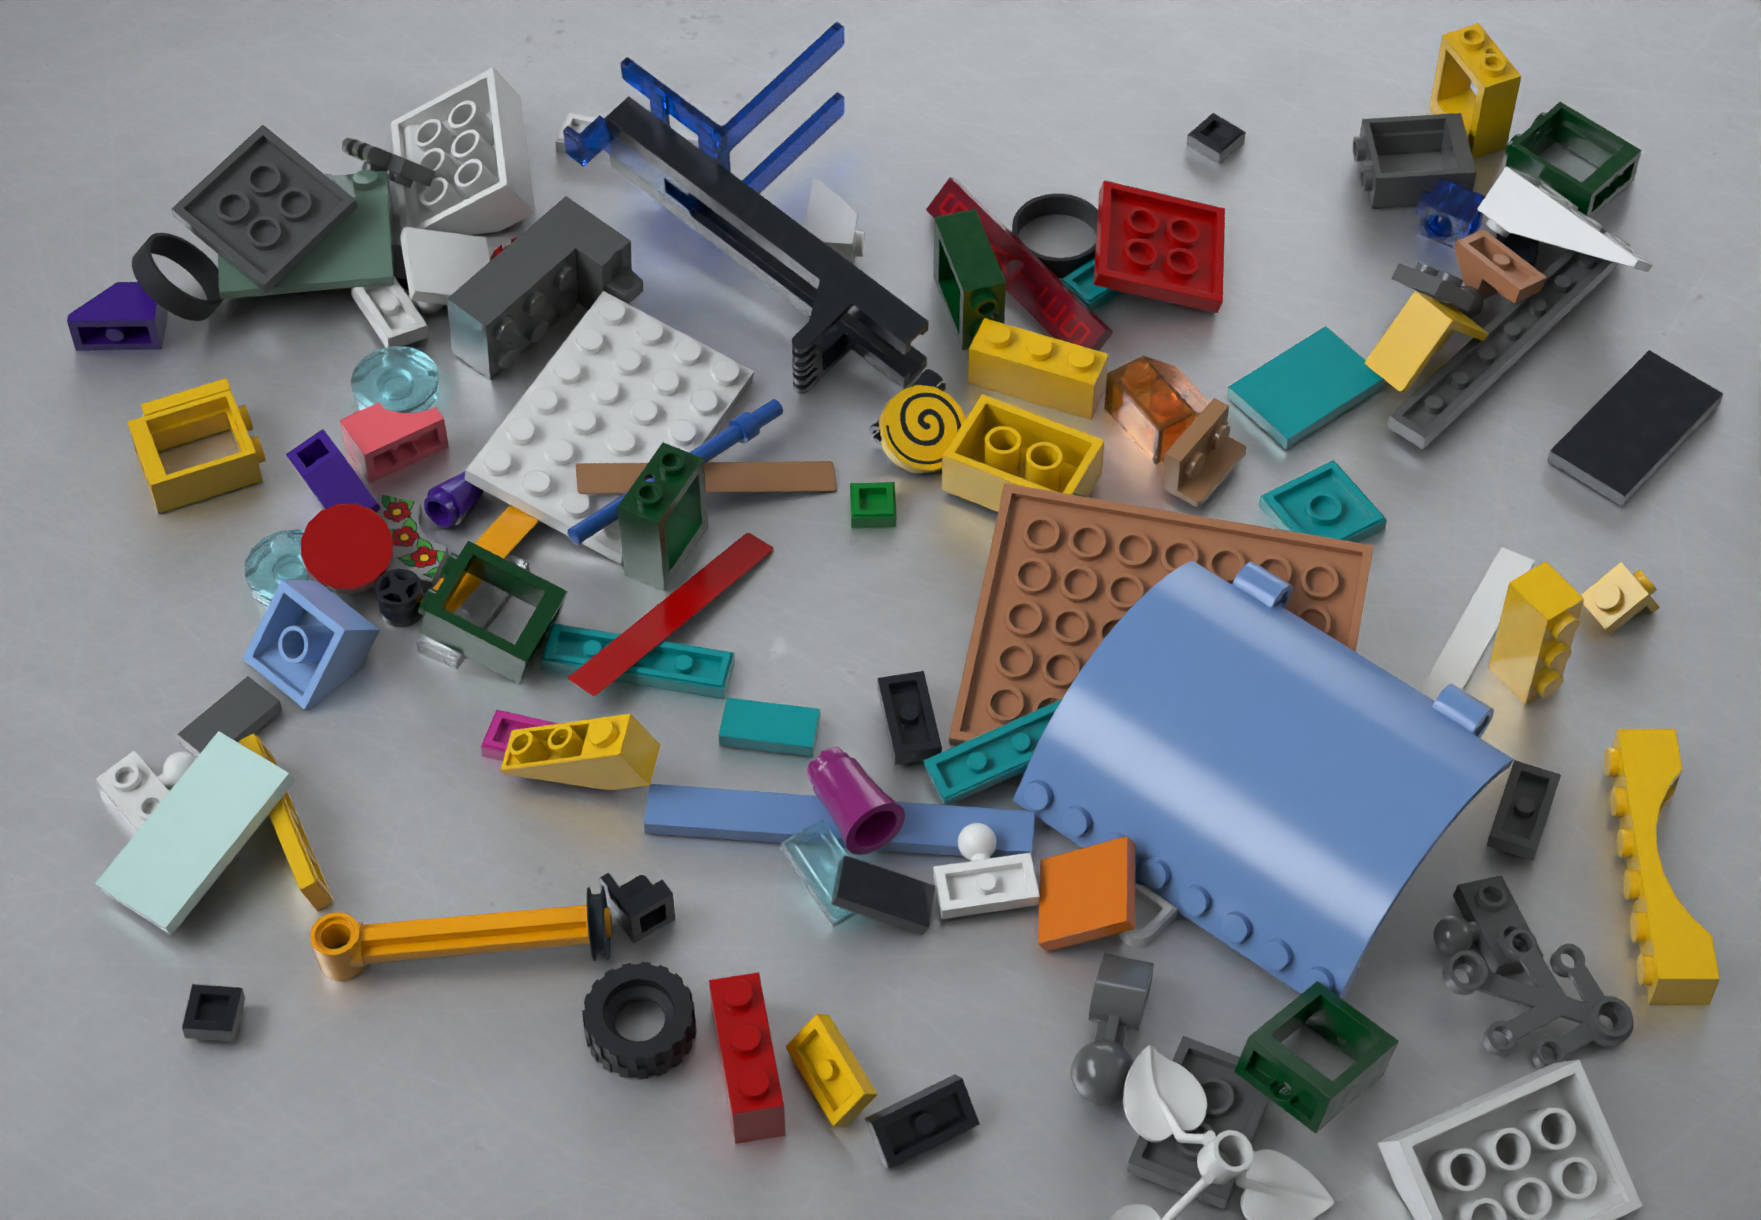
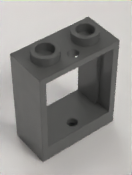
(1412, 135)

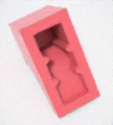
(391, 440)

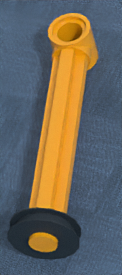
(458, 935)

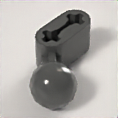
(1116, 1006)

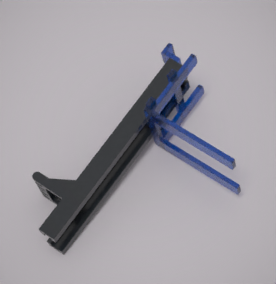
(698, 187)

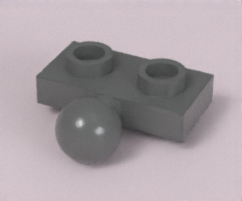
(1441, 287)
(1488, 919)

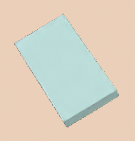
(194, 832)

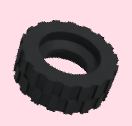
(639, 1057)

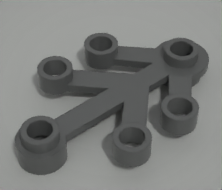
(1544, 998)

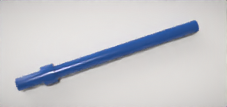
(740, 430)

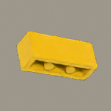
(1037, 368)
(1536, 633)

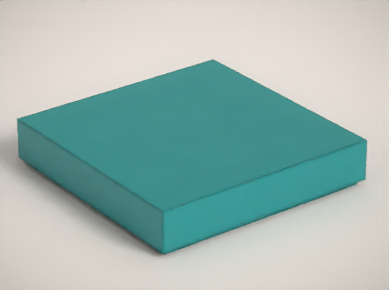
(1323, 505)

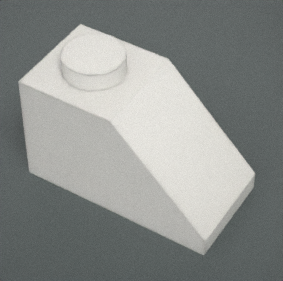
(833, 221)

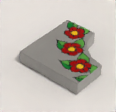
(411, 545)

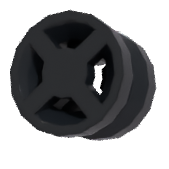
(400, 585)

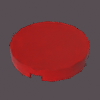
(347, 548)

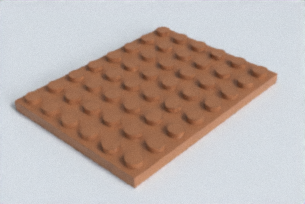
(1077, 564)

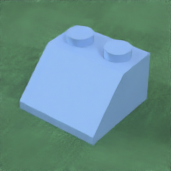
(309, 641)

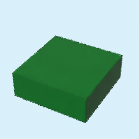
(873, 505)

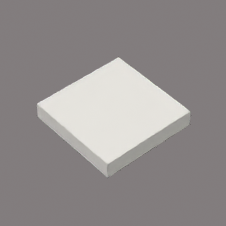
(440, 262)

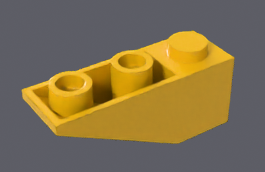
(585, 753)

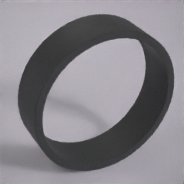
(1064, 205)
(163, 290)

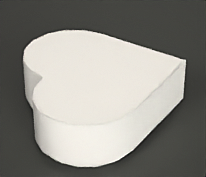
(1151, 917)

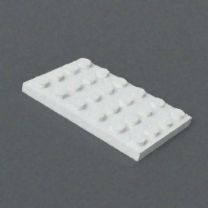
(605, 398)

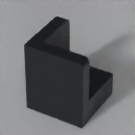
(639, 905)

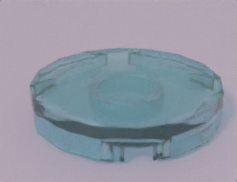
(397, 378)
(274, 560)

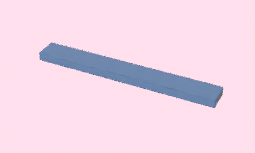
(781, 815)

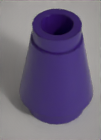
(451, 500)

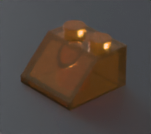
(1152, 403)

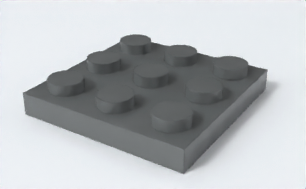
(264, 208)

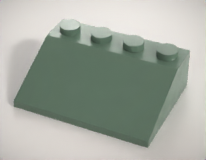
(350, 256)

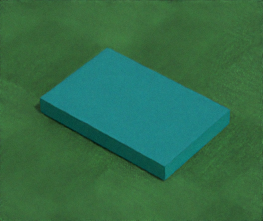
(1305, 387)

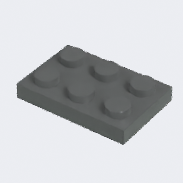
(1230, 1106)

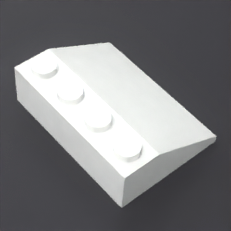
(479, 158)
(1515, 1155)

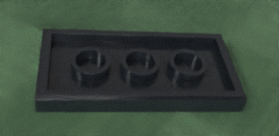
(1635, 427)

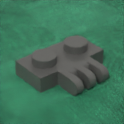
(376, 159)

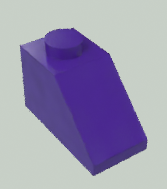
(118, 320)

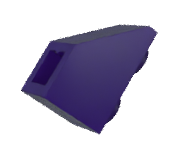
(329, 473)

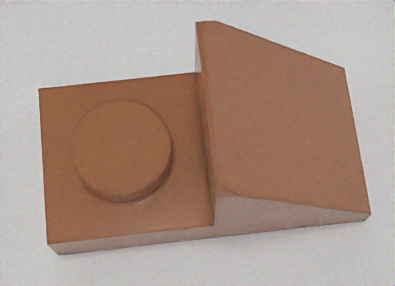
(1496, 268)

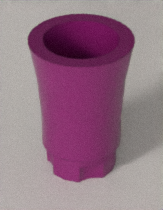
(854, 801)

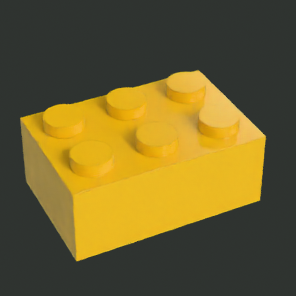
(1019, 449)

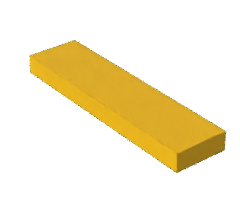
(294, 839)

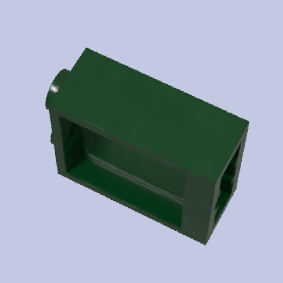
(1584, 137)
(967, 274)
(663, 517)
(477, 642)
(1313, 1096)

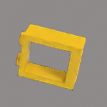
(1491, 112)
(187, 424)

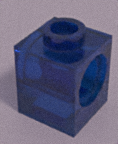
(1449, 213)

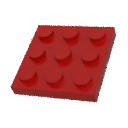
(1160, 247)

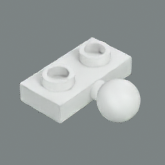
(393, 313)
(137, 789)
(984, 882)

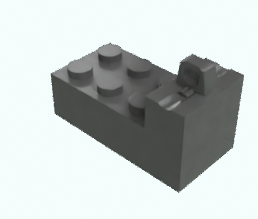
(535, 282)

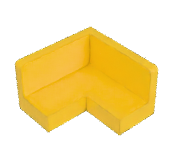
(1415, 336)

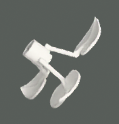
(1169, 1100)

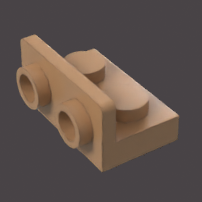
(1202, 456)

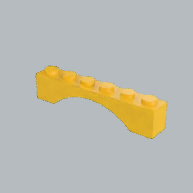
(1676, 951)

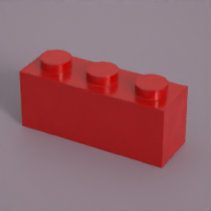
(747, 1058)

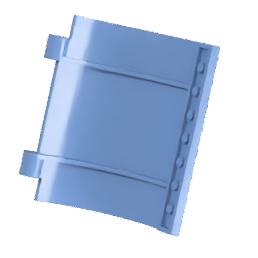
(1258, 770)

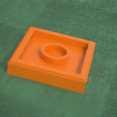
(1087, 894)

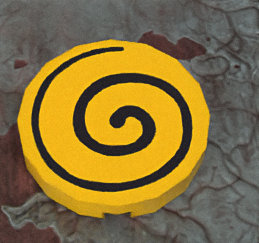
(919, 427)

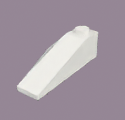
(1538, 212)

